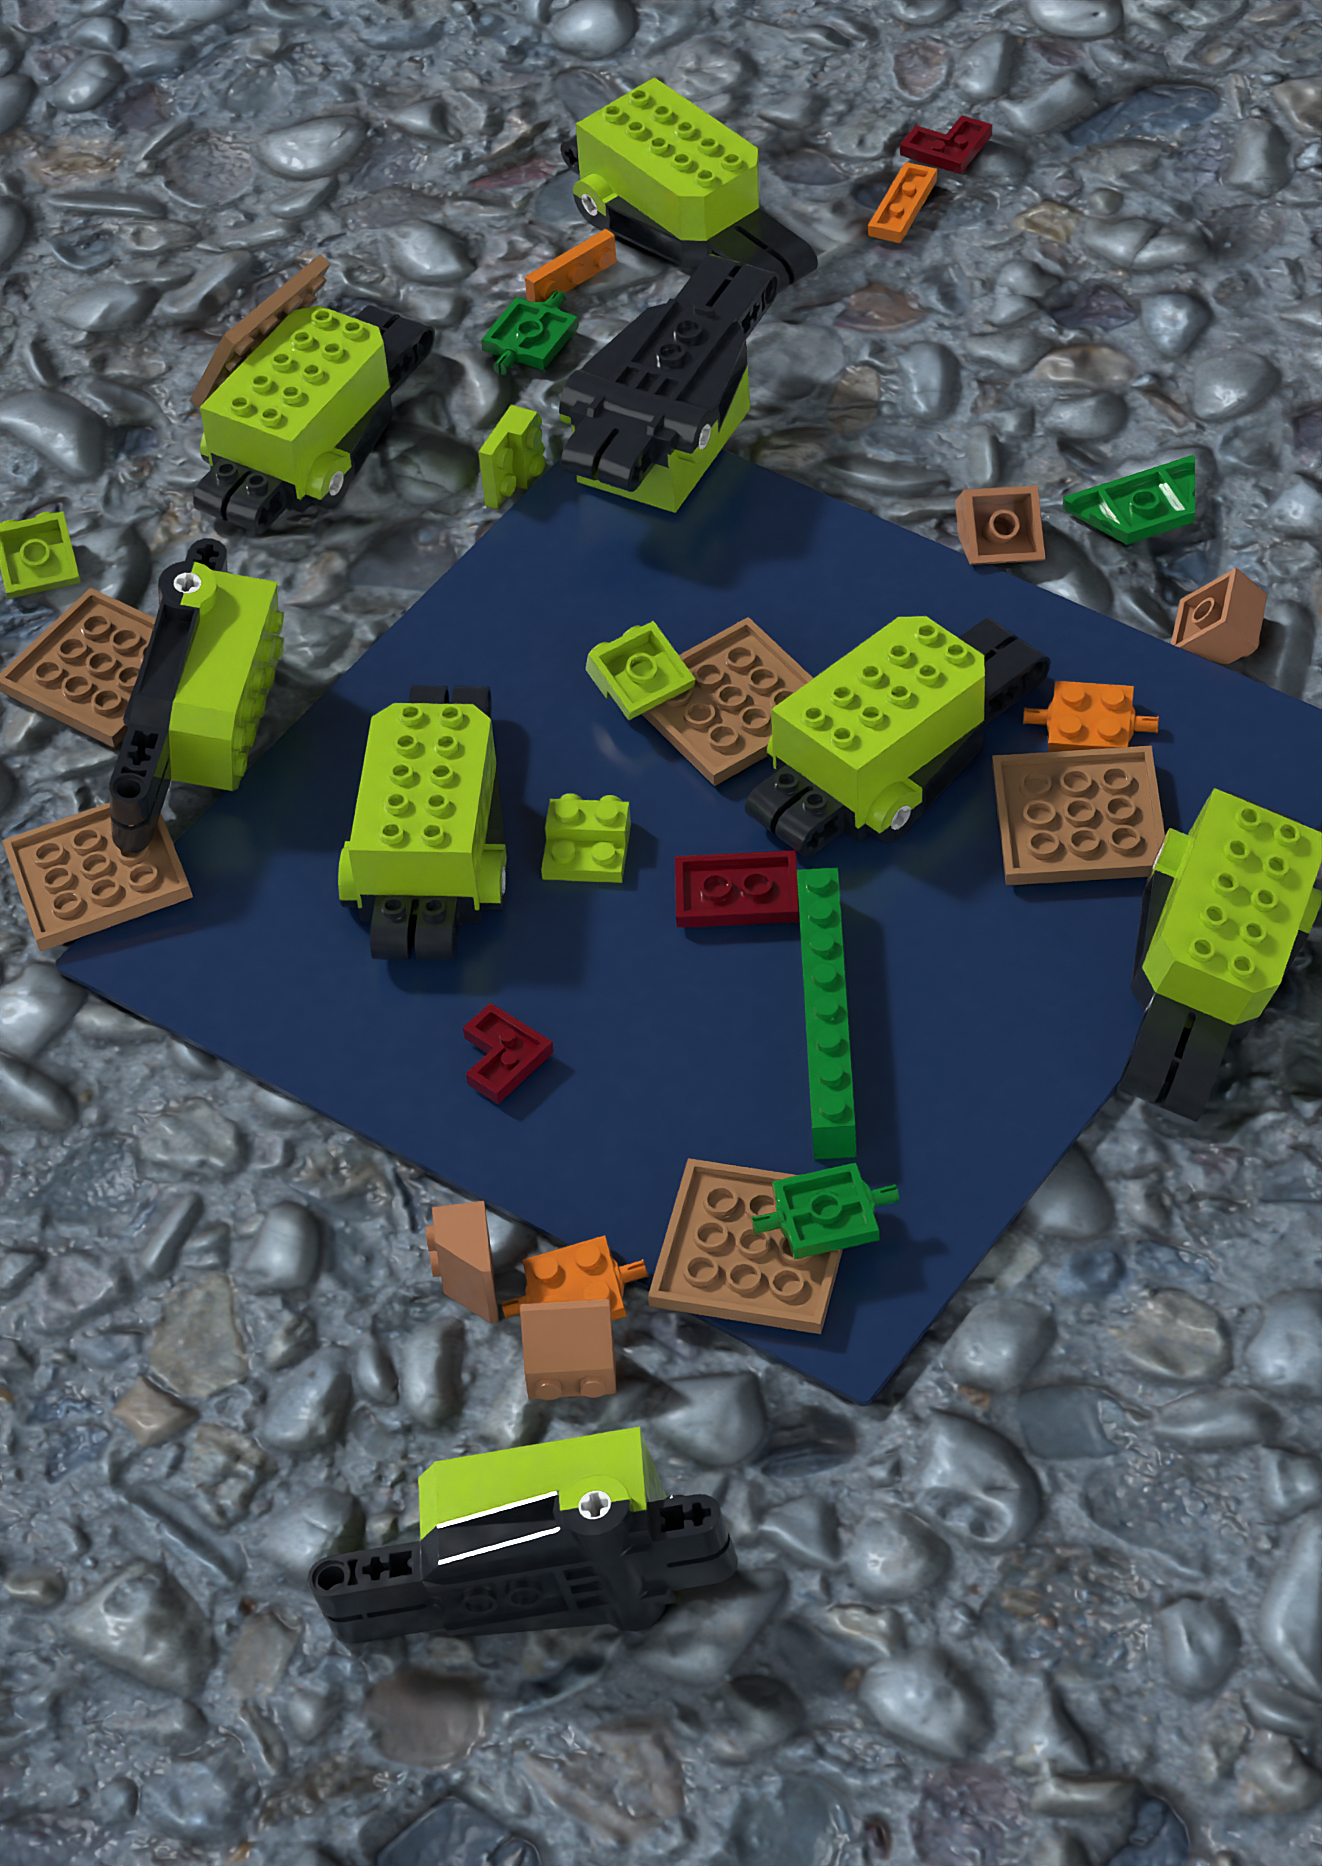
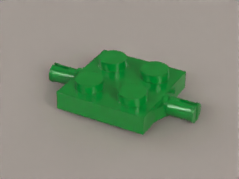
(530, 333)
(825, 1210)

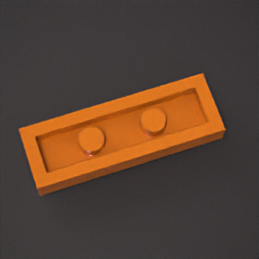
(902, 202)
(572, 267)

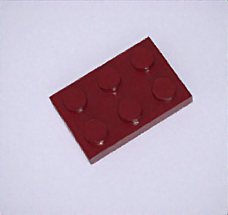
(736, 889)

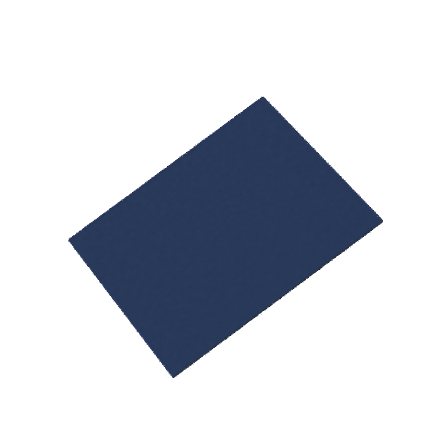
(973, 1005)

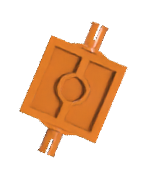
(1090, 717)
(576, 1274)

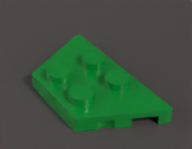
(1139, 503)

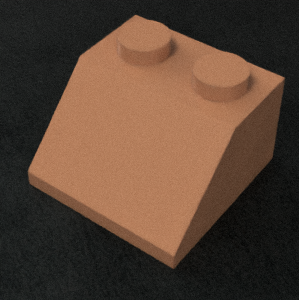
(1000, 525)
(1221, 619)
(463, 1257)
(568, 1349)

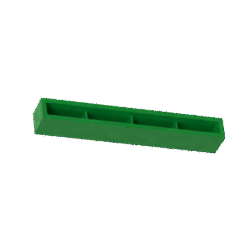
(826, 1014)

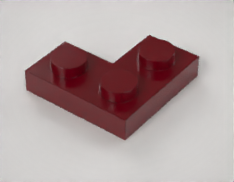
(950, 150)
(511, 1052)

